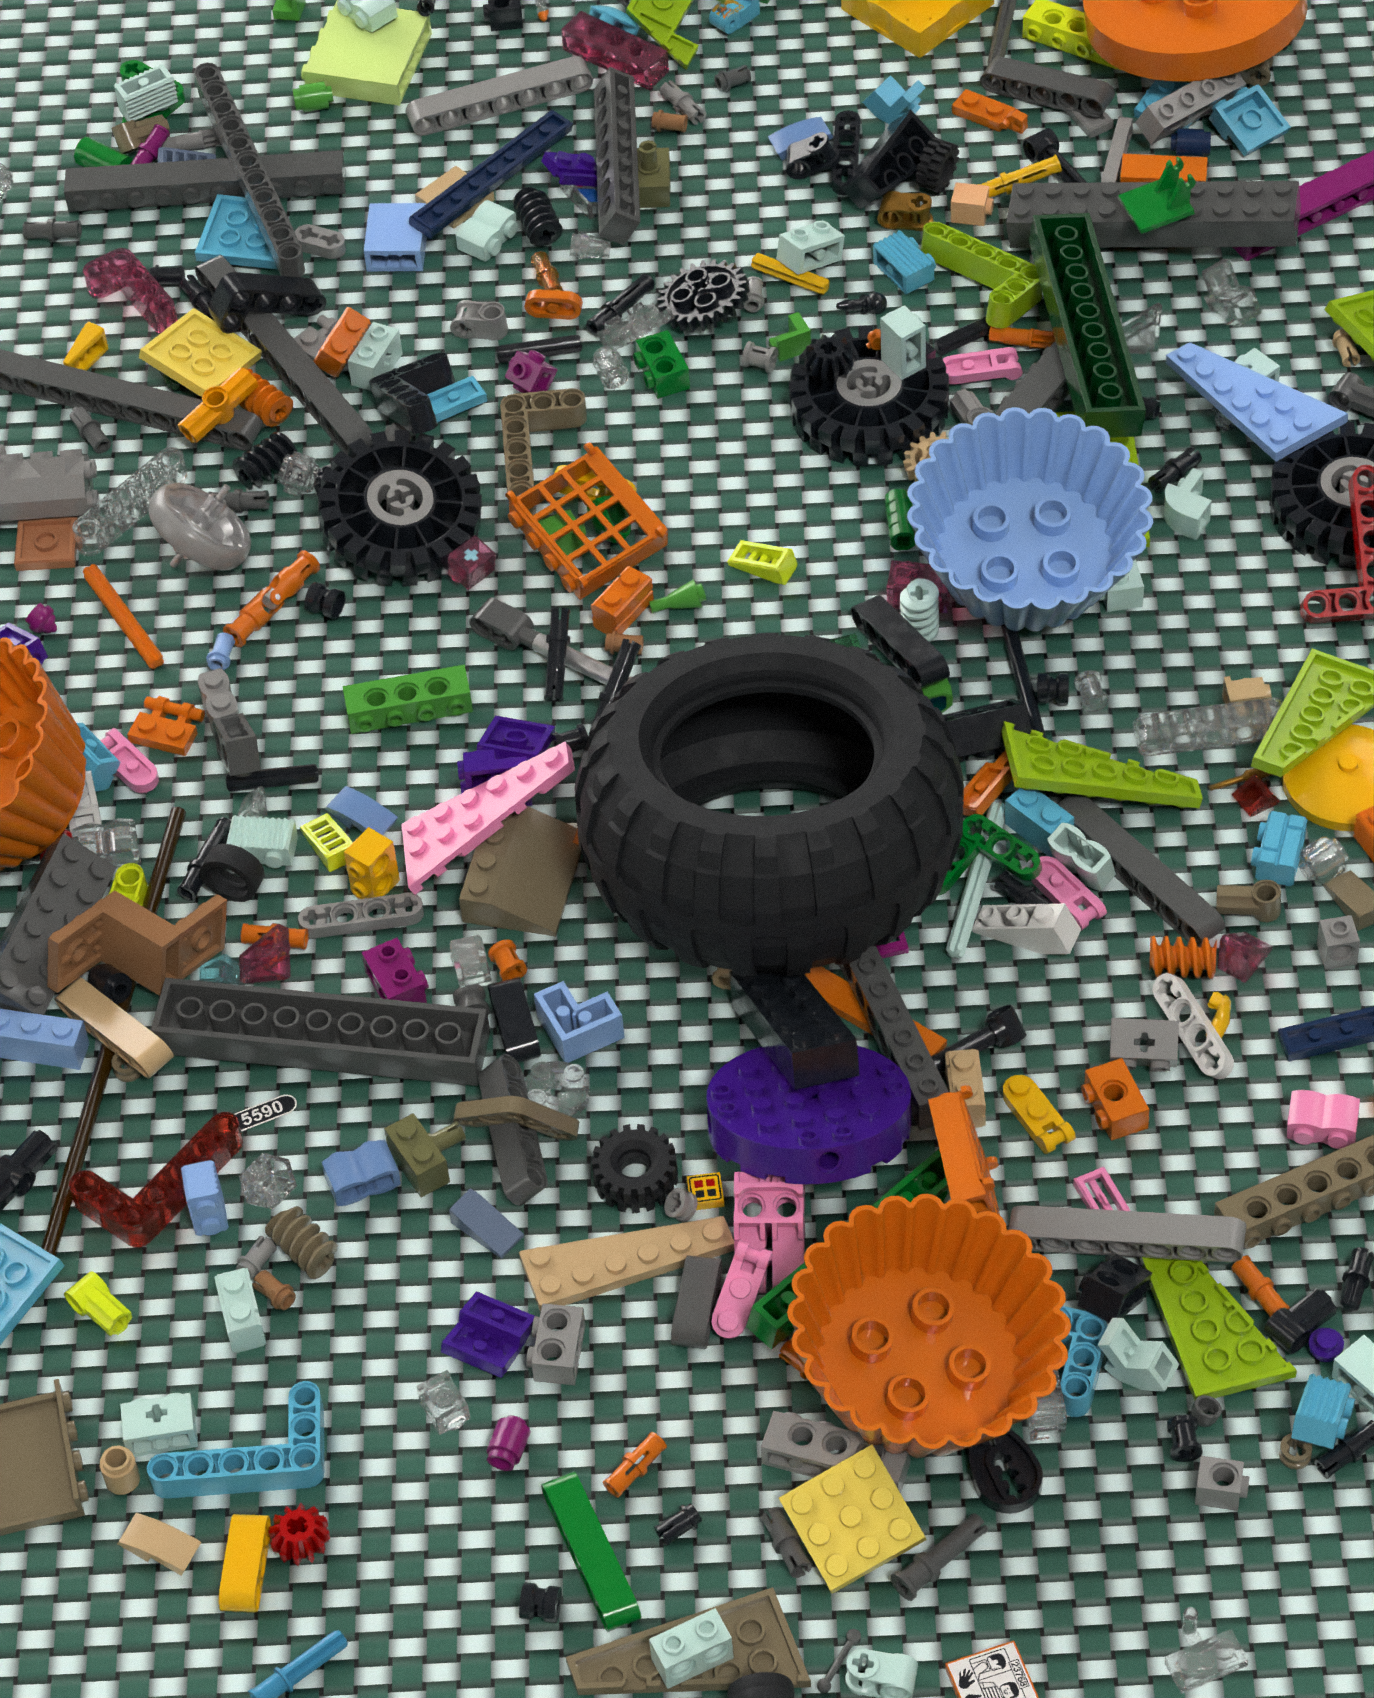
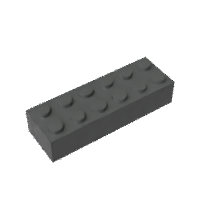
(62, 887)

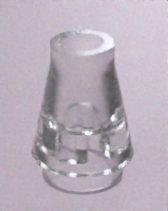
(588, 246)

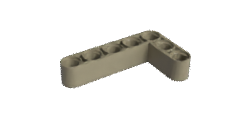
(532, 413)

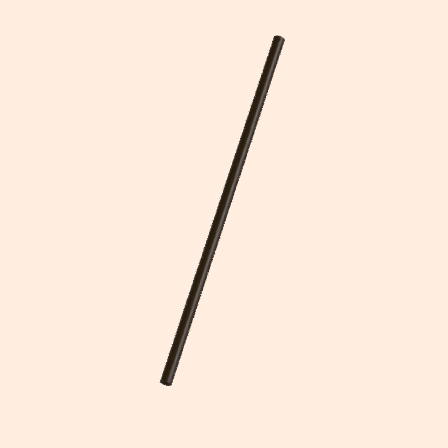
(103, 1063)

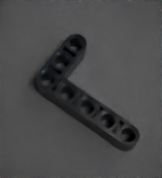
(404, 391)

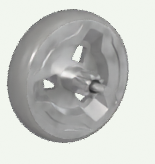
(199, 526)

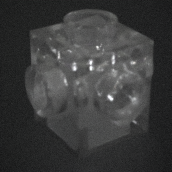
(267, 1181)

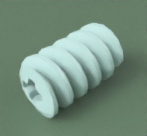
(921, 607)

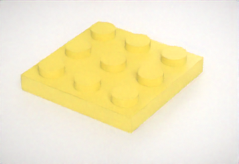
(199, 352)
(852, 1519)

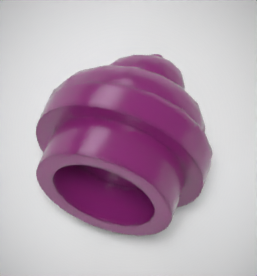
(42, 619)

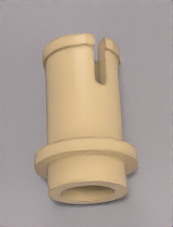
(1346, 347)

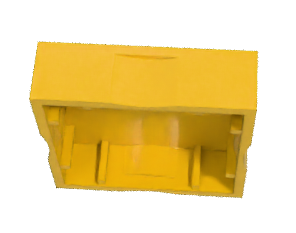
(916, 23)

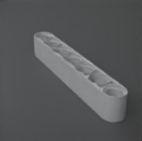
(499, 95)
(1131, 1233)

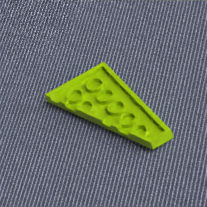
(1211, 1331)

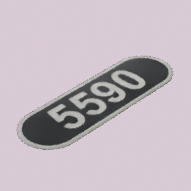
(266, 1111)

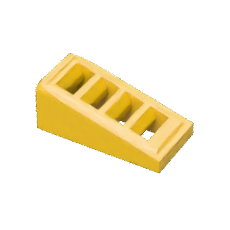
(87, 347)

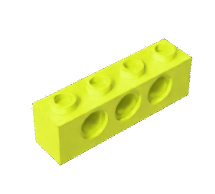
(1060, 29)

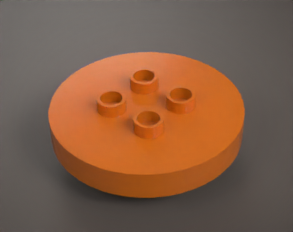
(1190, 36)

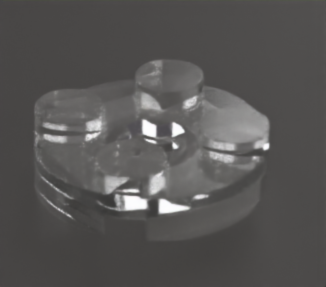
(558, 1075)

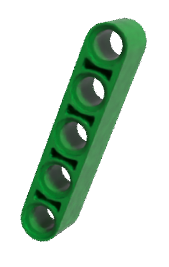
(591, 1551)

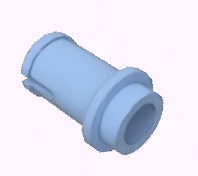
(221, 651)

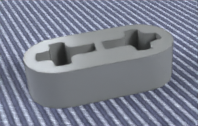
(321, 241)

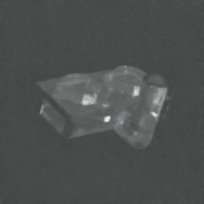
(1204, 1659)

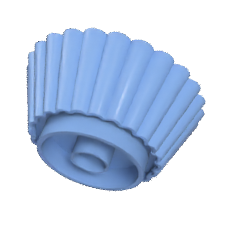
(1029, 516)

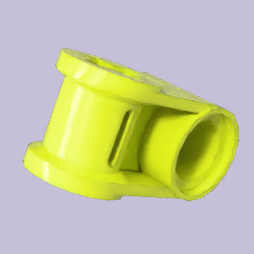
(130, 882)

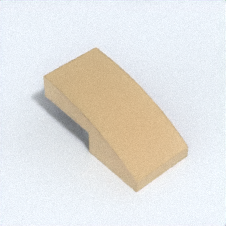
(159, 1541)

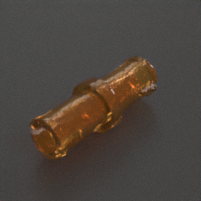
(545, 273)

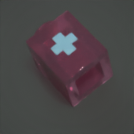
(471, 562)

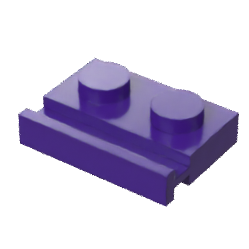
(572, 168)

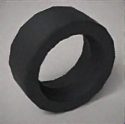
(238, 861)

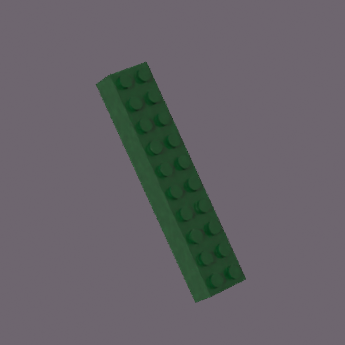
(1086, 324)

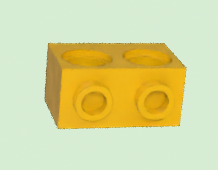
(371, 865)

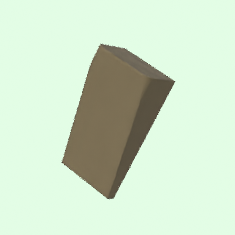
(1353, 898)

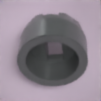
(1203, 1405)

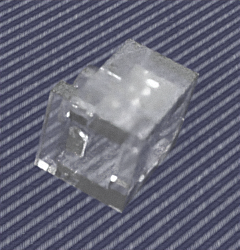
(443, 1403)

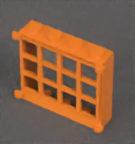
(622, 492)
(962, 1151)

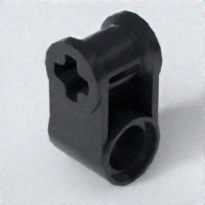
(808, 156)

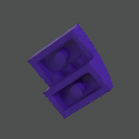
(488, 1334)

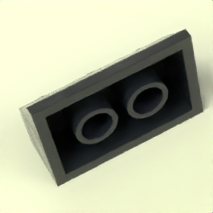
(980, 727)

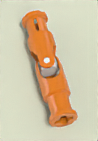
(284, 584)

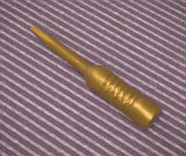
(1244, 777)

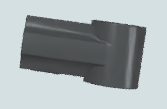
(1352, 393)

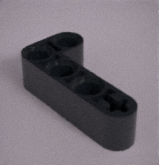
(262, 293)

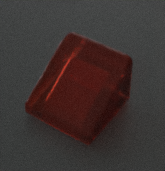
(1255, 796)

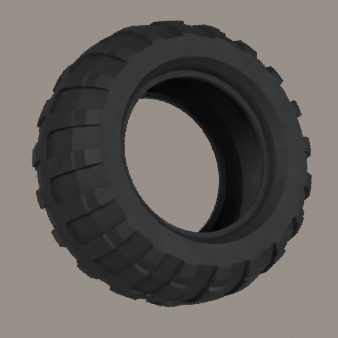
(777, 886)

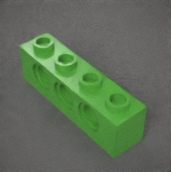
(407, 699)

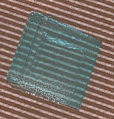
(221, 970)

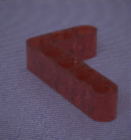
(162, 1187)

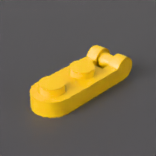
(1036, 1113)

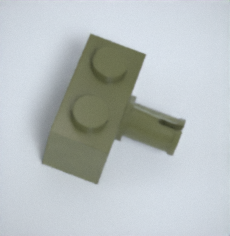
(653, 175)
(420, 1152)

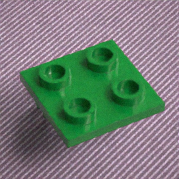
(1160, 200)

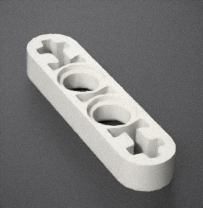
(1195, 1023)

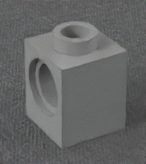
(1338, 942)
(1215, 1470)

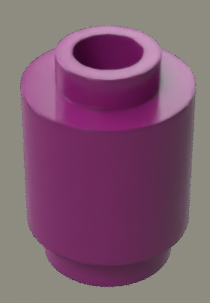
(508, 1442)

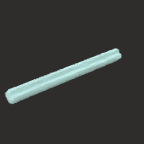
(973, 891)

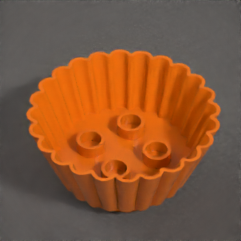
(38, 758)
(928, 1324)

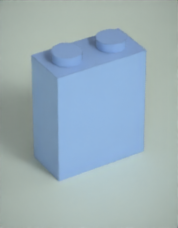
(390, 239)

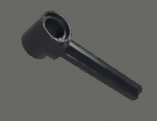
(1046, 145)
(1000, 1028)

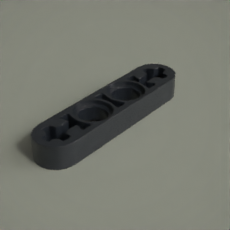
(848, 152)

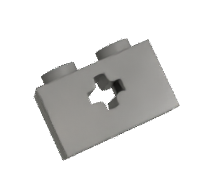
(1160, 1038)

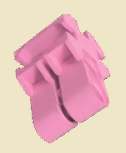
(786, 1232)

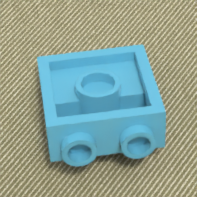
(1249, 119)

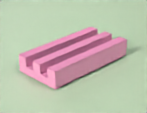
(1089, 1178)

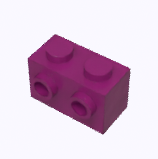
(393, 972)

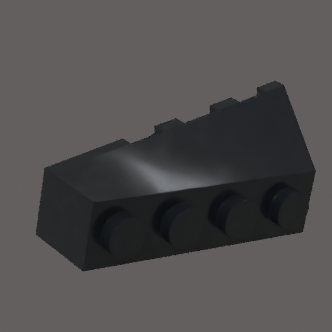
(889, 160)

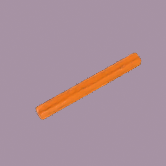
(123, 616)

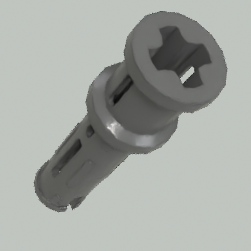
(927, 1565)

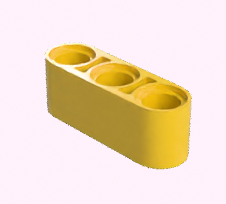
(244, 1563)

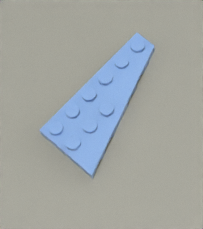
(1262, 408)

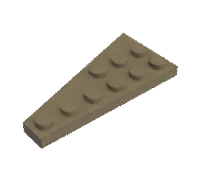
(759, 1645)

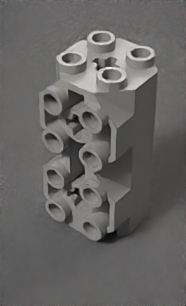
(46, 485)

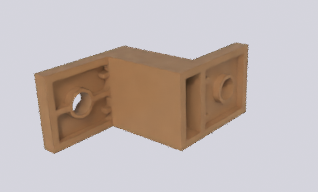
(136, 942)

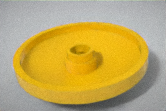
(1335, 780)

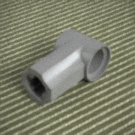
(967, 406)

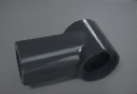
(1294, 1326)

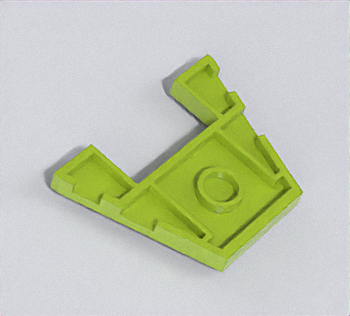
(660, 21)

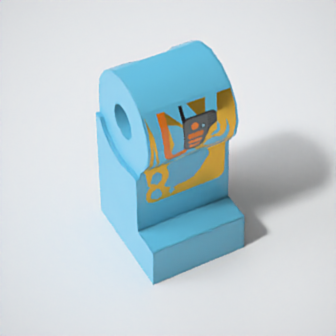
(733, 14)

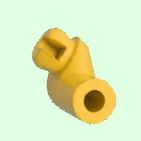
(1222, 1017)

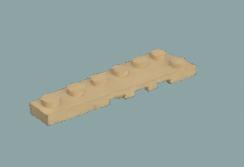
(601, 1264)

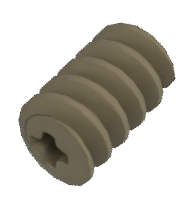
(302, 1241)

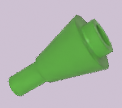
(687, 596)

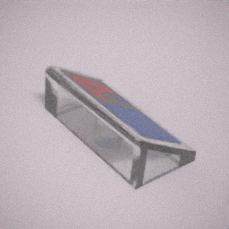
(583, 197)

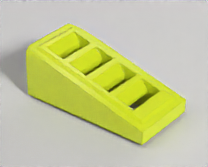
(777, 571)
(331, 859)

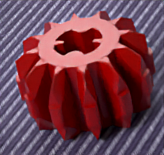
(299, 1534)

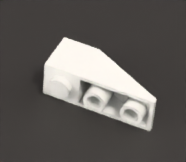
(1030, 926)

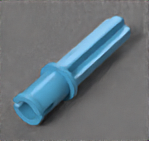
(300, 1667)

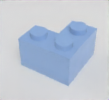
(578, 1027)

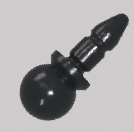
(873, 303)

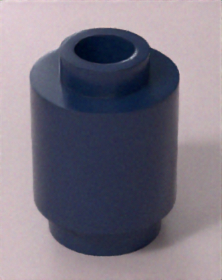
(1191, 142)

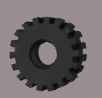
(634, 1148)

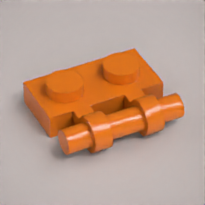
(163, 733)

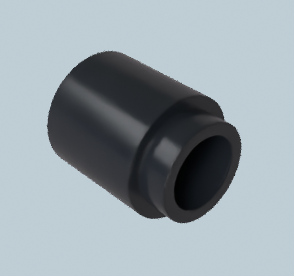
(110, 982)

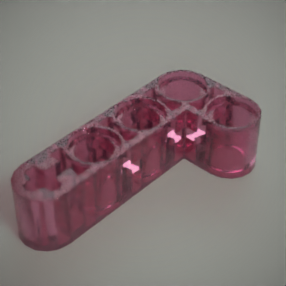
(126, 273)

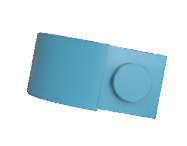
(892, 101)

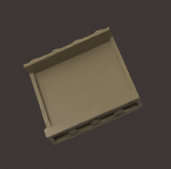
(39, 1463)

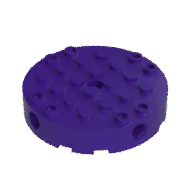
(786, 1131)

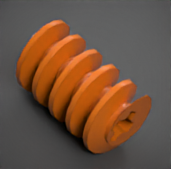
(268, 402)
(1183, 957)

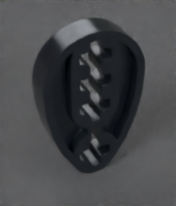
(1021, 1465)

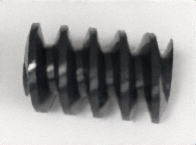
(537, 216)
(262, 460)

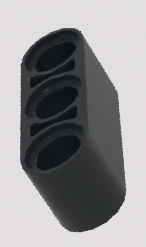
(514, 1019)

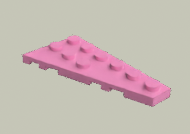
(477, 813)

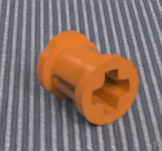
(508, 962)

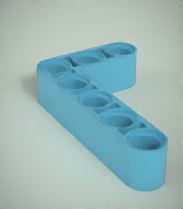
(1081, 1350)
(251, 1459)

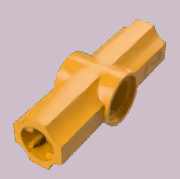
(218, 405)

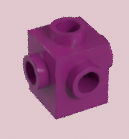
(530, 372)

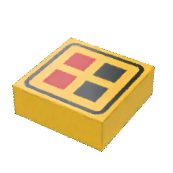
(707, 1190)

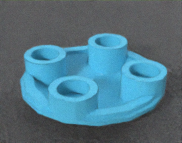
(615, 17)

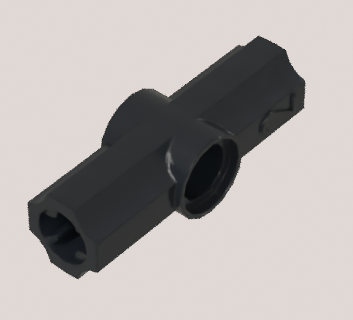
(20, 1168)

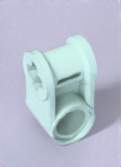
(884, 1675)

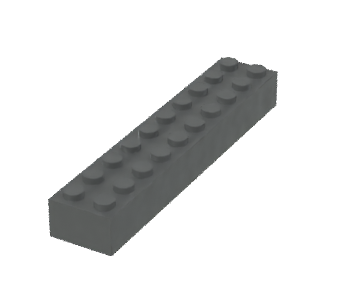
(1223, 217)
(322, 1031)

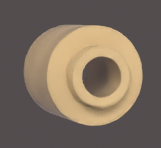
(119, 1470)

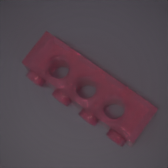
(612, 47)

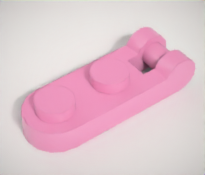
(983, 365)
(134, 768)
(1063, 887)
(739, 1291)

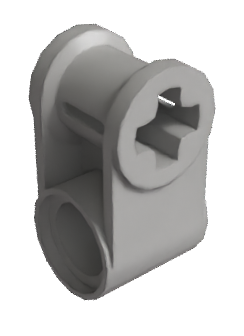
(482, 320)

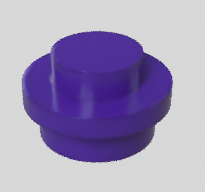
(1326, 1344)

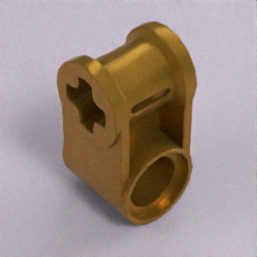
(904, 209)

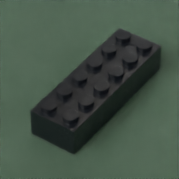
(795, 1027)

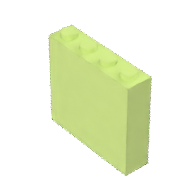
(367, 63)

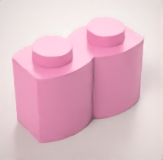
(1323, 1118)

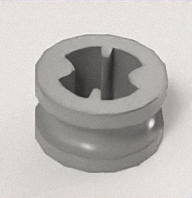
(680, 1204)

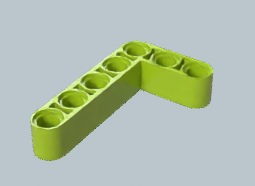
(1012, 278)

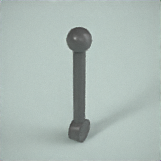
(853, 1638)

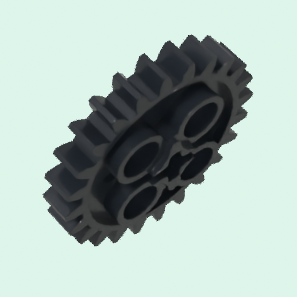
(704, 295)

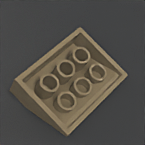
(522, 875)

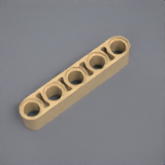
(114, 1027)

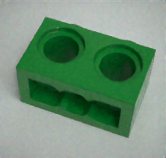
(661, 364)

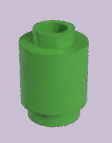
(312, 96)

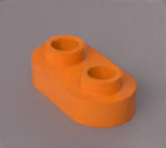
(553, 304)

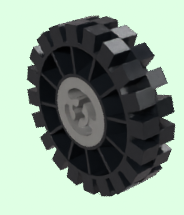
(863, 418)
(1306, 498)
(400, 538)

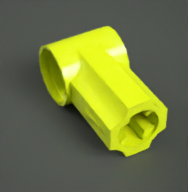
(93, 1298)

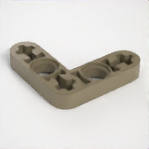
(518, 1110)

